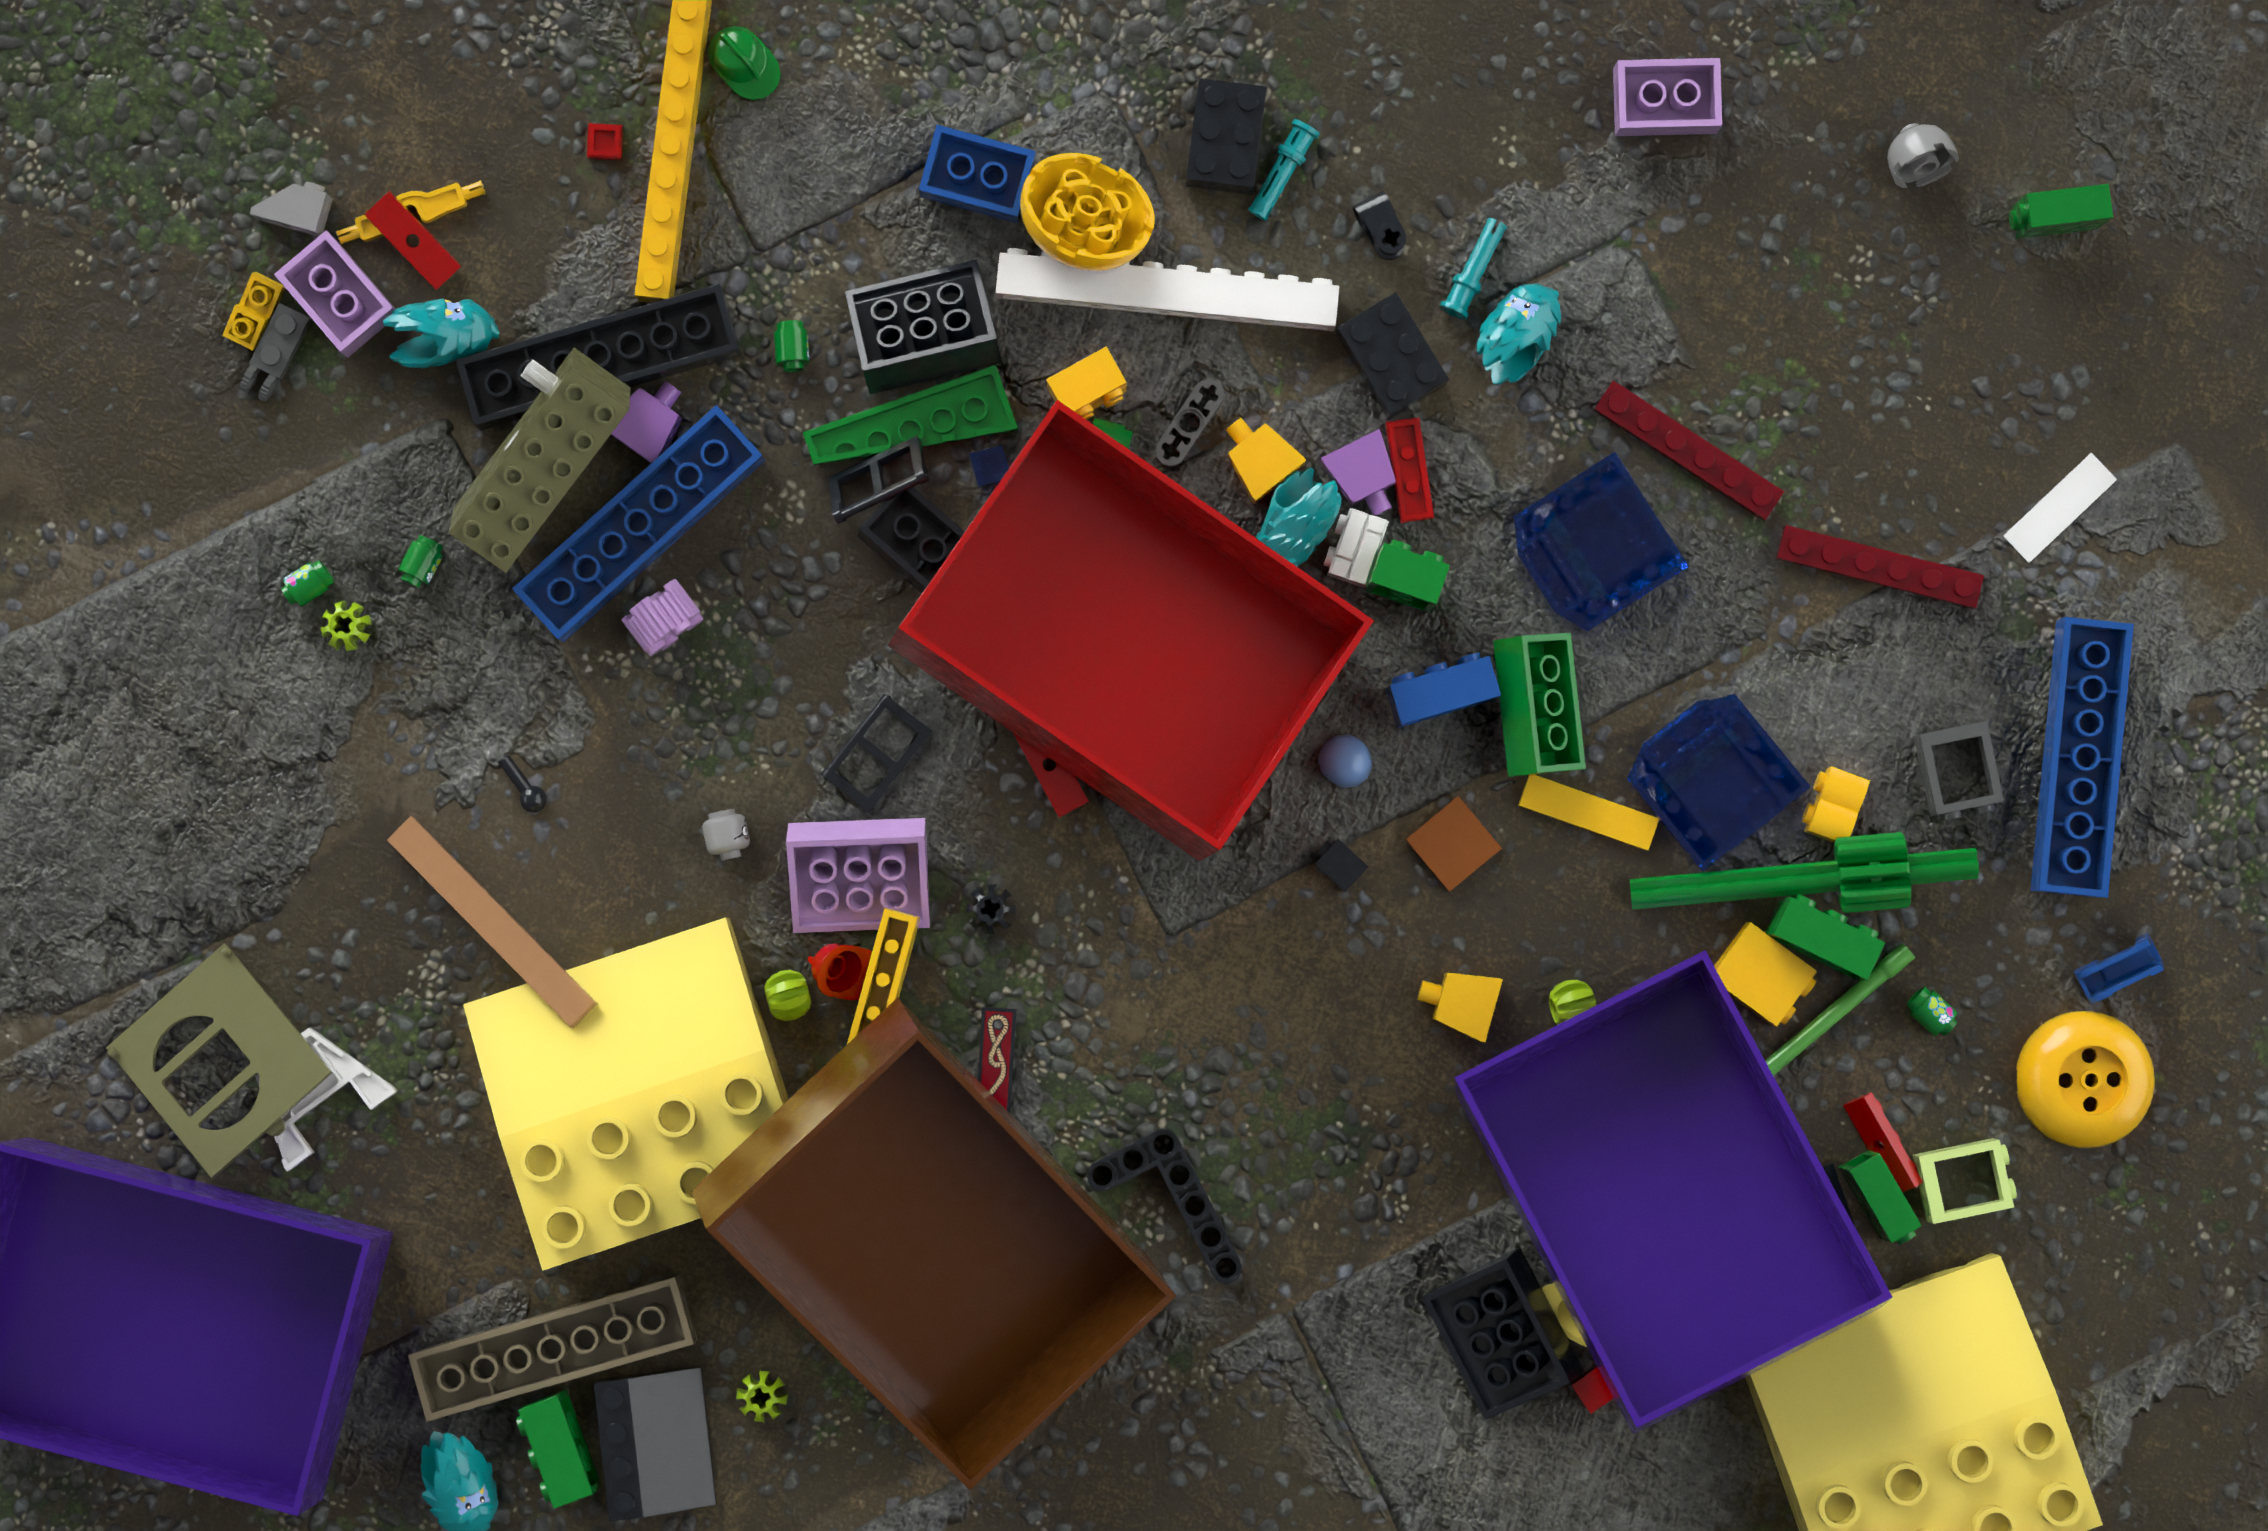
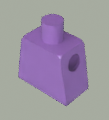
(650, 422)
(1362, 472)

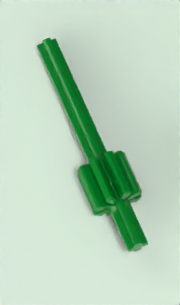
(1866, 872)

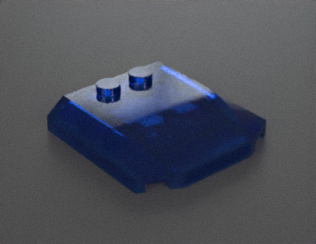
(1595, 544)
(1714, 778)

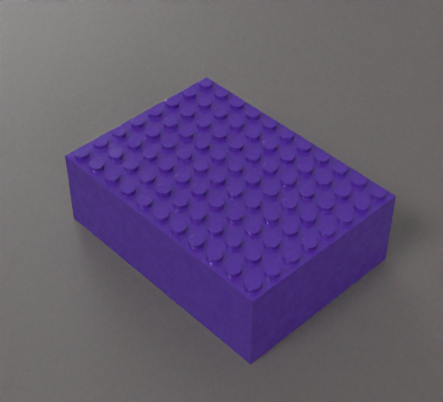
(1670, 1192)
(178, 1324)

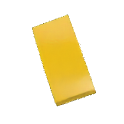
(254, 311)

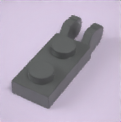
(276, 349)

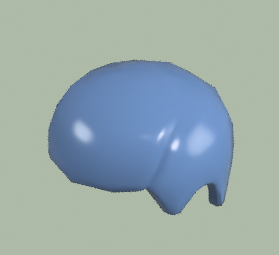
(1345, 761)

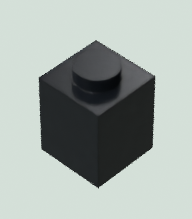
(1339, 864)

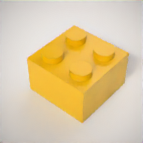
(1089, 384)

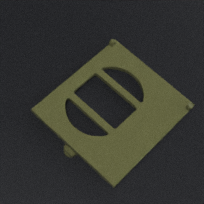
(241, 1007)

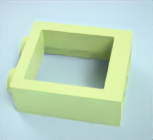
(1930, 1188)

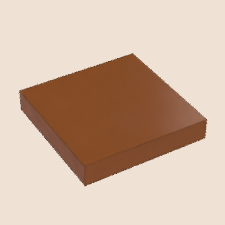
(1453, 844)

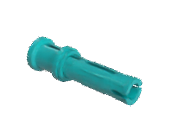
(1290, 155)
(1467, 283)

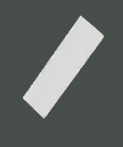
(2060, 507)

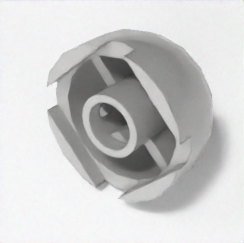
(1920, 155)

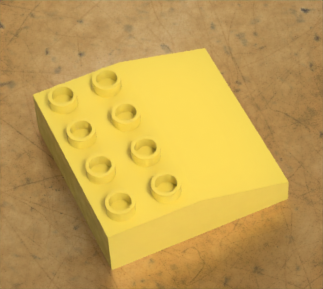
(635, 1100)
(1926, 1417)

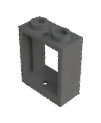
(1929, 774)

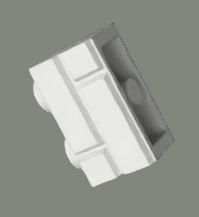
(1356, 548)

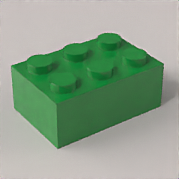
(1408, 576)
(1825, 937)
(558, 1449)

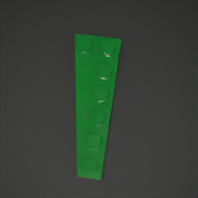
(938, 415)

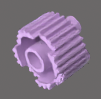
(662, 617)

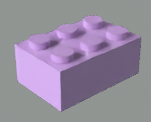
(1667, 97)
(336, 293)

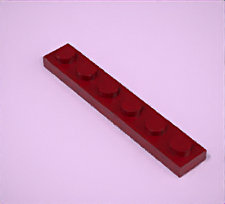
(1688, 450)
(1880, 567)

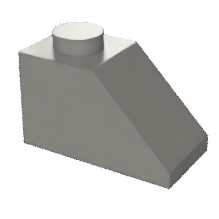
(296, 208)

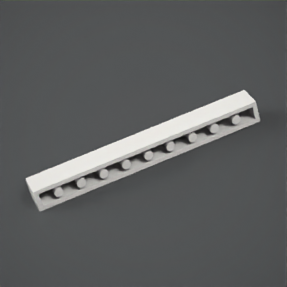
(1171, 291)

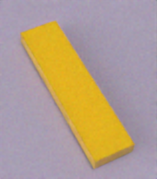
(1588, 812)

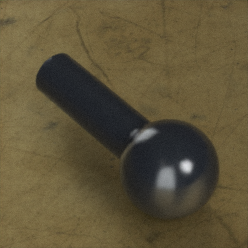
(532, 797)

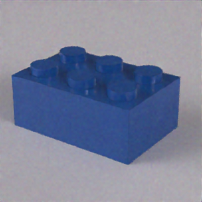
(976, 173)
(1442, 690)

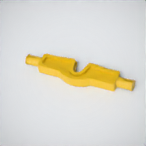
(428, 205)

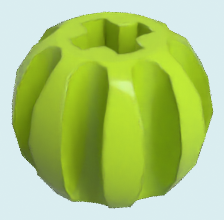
(356, 626)
(787, 995)
(1570, 999)
(757, 1405)

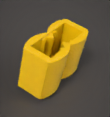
(1835, 805)

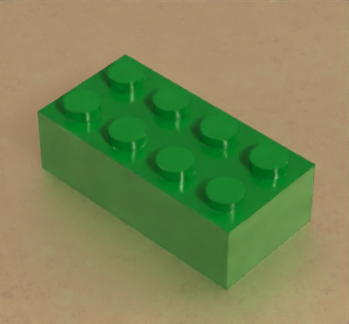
(1539, 704)

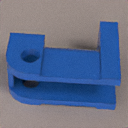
(2119, 970)

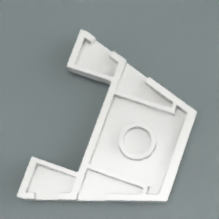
(345, 1069)

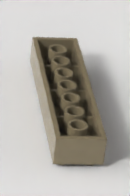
(552, 1347)

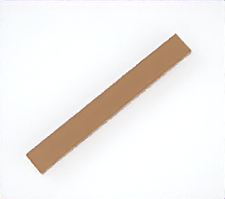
(492, 922)

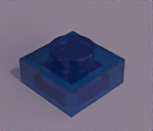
(989, 465)

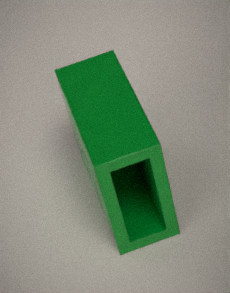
(2061, 211)
(1880, 1197)

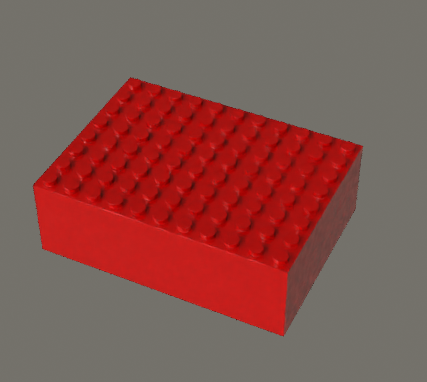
(1131, 633)

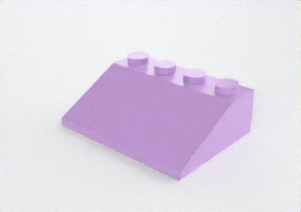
(853, 870)

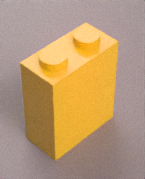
(1764, 975)

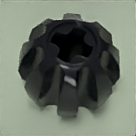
(999, 913)

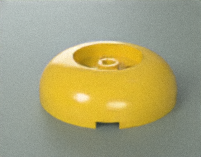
(1086, 212)
(2057, 1050)

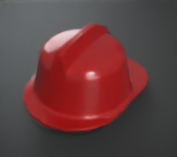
(840, 970)

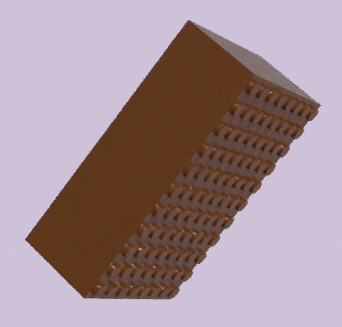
(931, 1244)

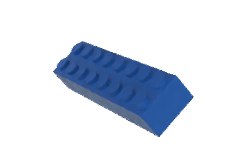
(639, 524)
(2082, 757)

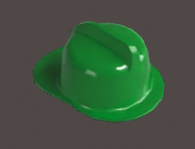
(744, 62)

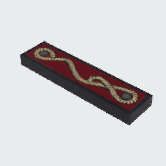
(997, 1053)

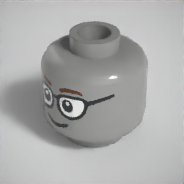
(726, 834)

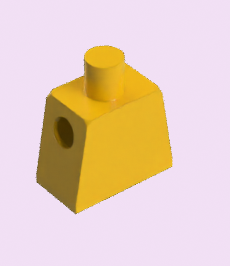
(1261, 458)
(1463, 1002)

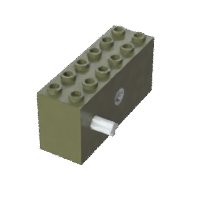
(540, 457)

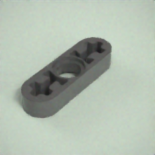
(1210, 407)

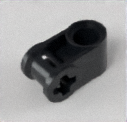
(1379, 220)

